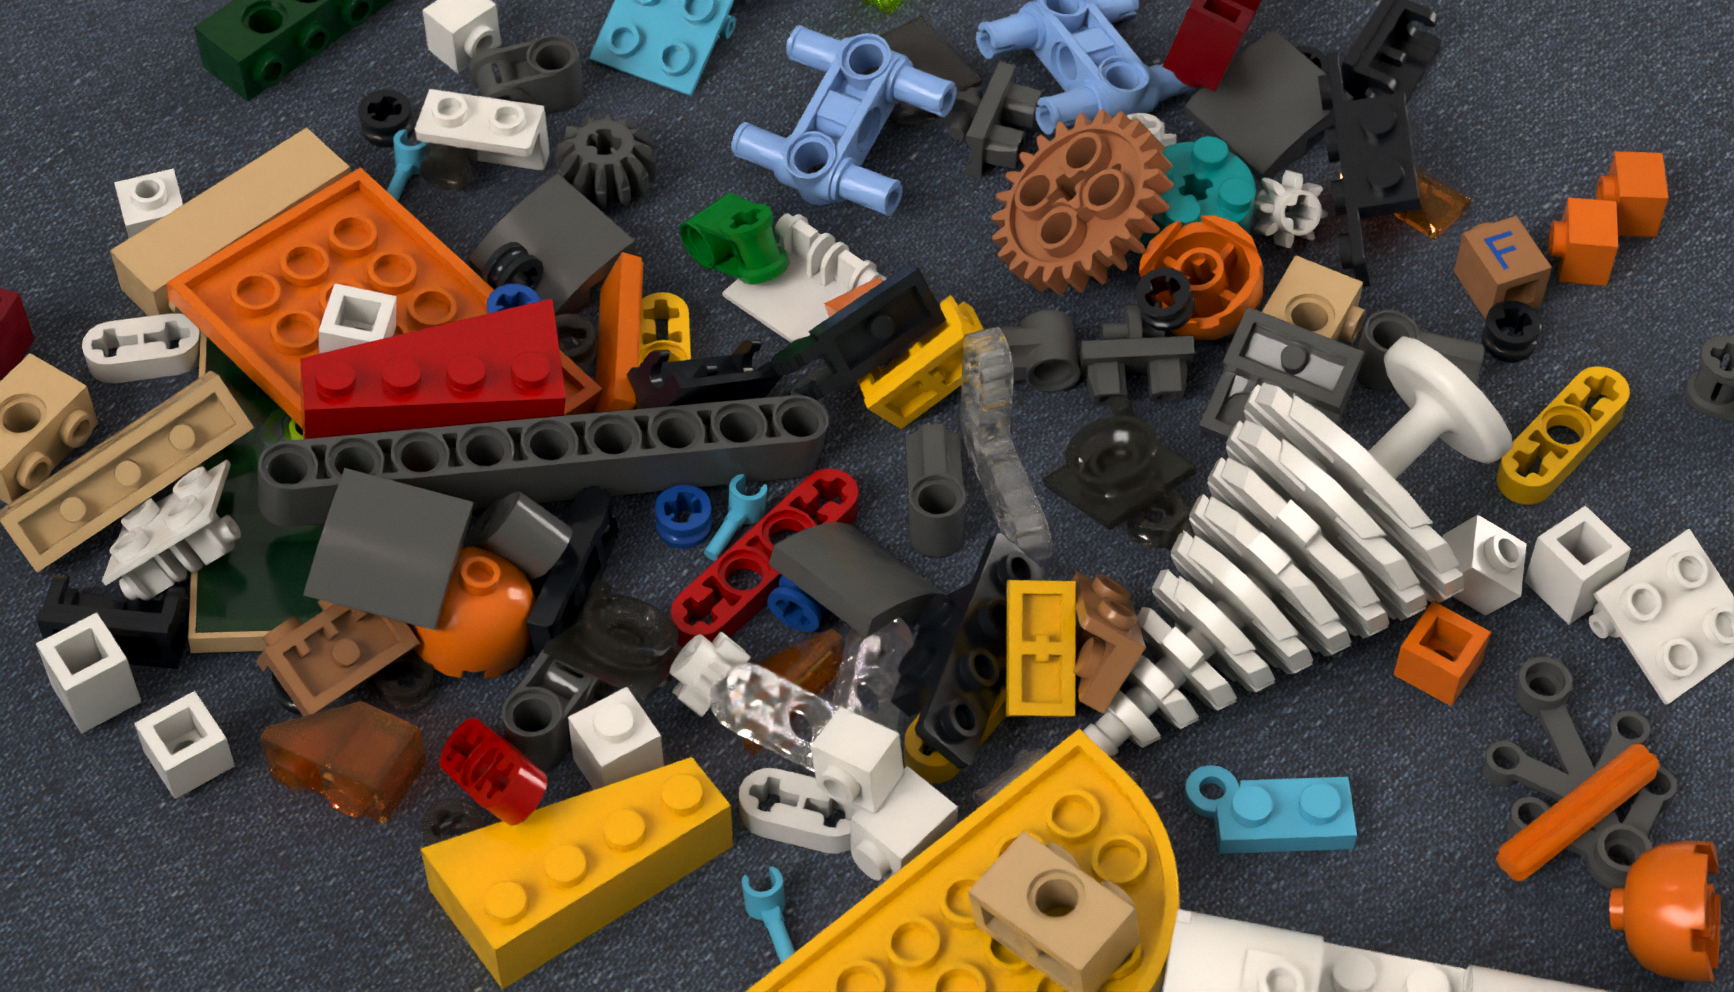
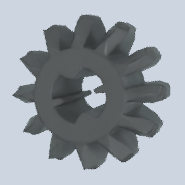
(607, 160)

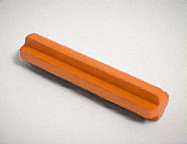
(1577, 812)

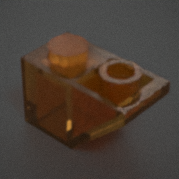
(348, 755)

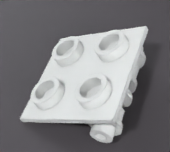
(815, 275)
(172, 535)
(1670, 616)

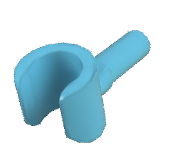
(407, 162)
(741, 511)
(769, 908)

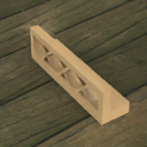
(124, 470)

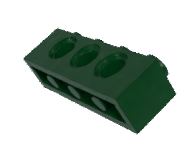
(262, 41)

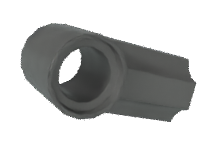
(1389, 326)
(1044, 351)
(935, 491)

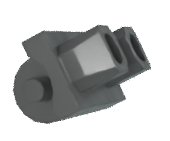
(985, 120)
(1135, 350)

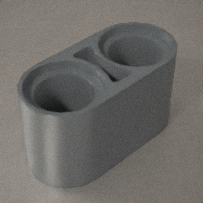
(521, 534)

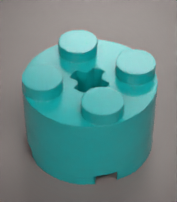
(1205, 183)

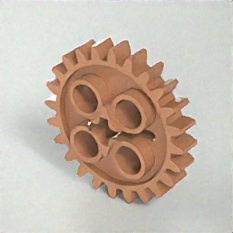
(1082, 202)

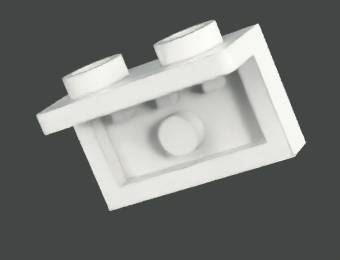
(496, 128)

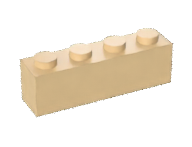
(223, 216)

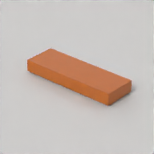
(619, 333)

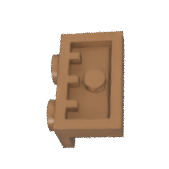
(1106, 639)
(332, 653)

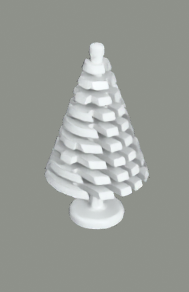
(1301, 545)

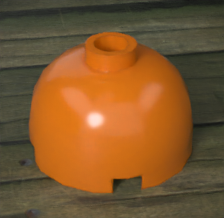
(1220, 268)
(481, 618)
(1671, 911)

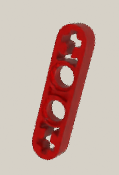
(754, 553)

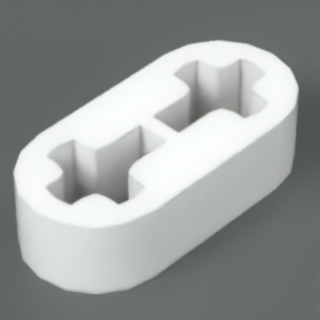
(142, 348)
(798, 815)

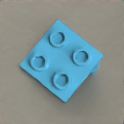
(663, 39)

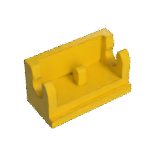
(923, 371)
(1040, 648)

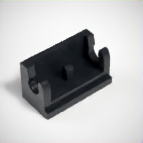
(1390, 51)
(702, 379)
(145, 631)

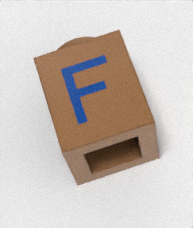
(1501, 265)

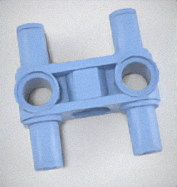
(1084, 57)
(844, 119)

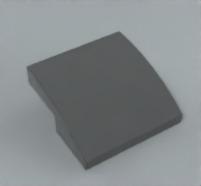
(1264, 106)
(567, 236)
(1283, 356)
(389, 549)
(852, 576)

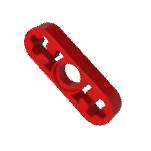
(493, 771)

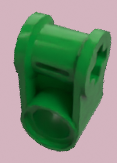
(735, 240)

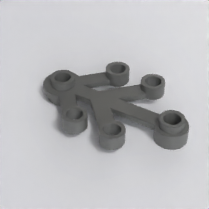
(1608, 835)

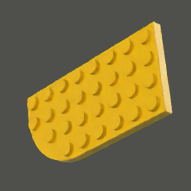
(920, 922)

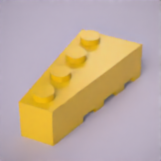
(576, 865)

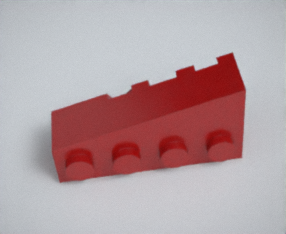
(438, 376)

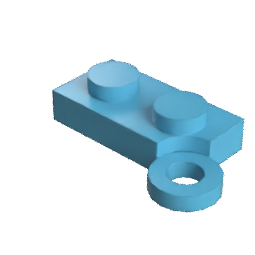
(1275, 812)

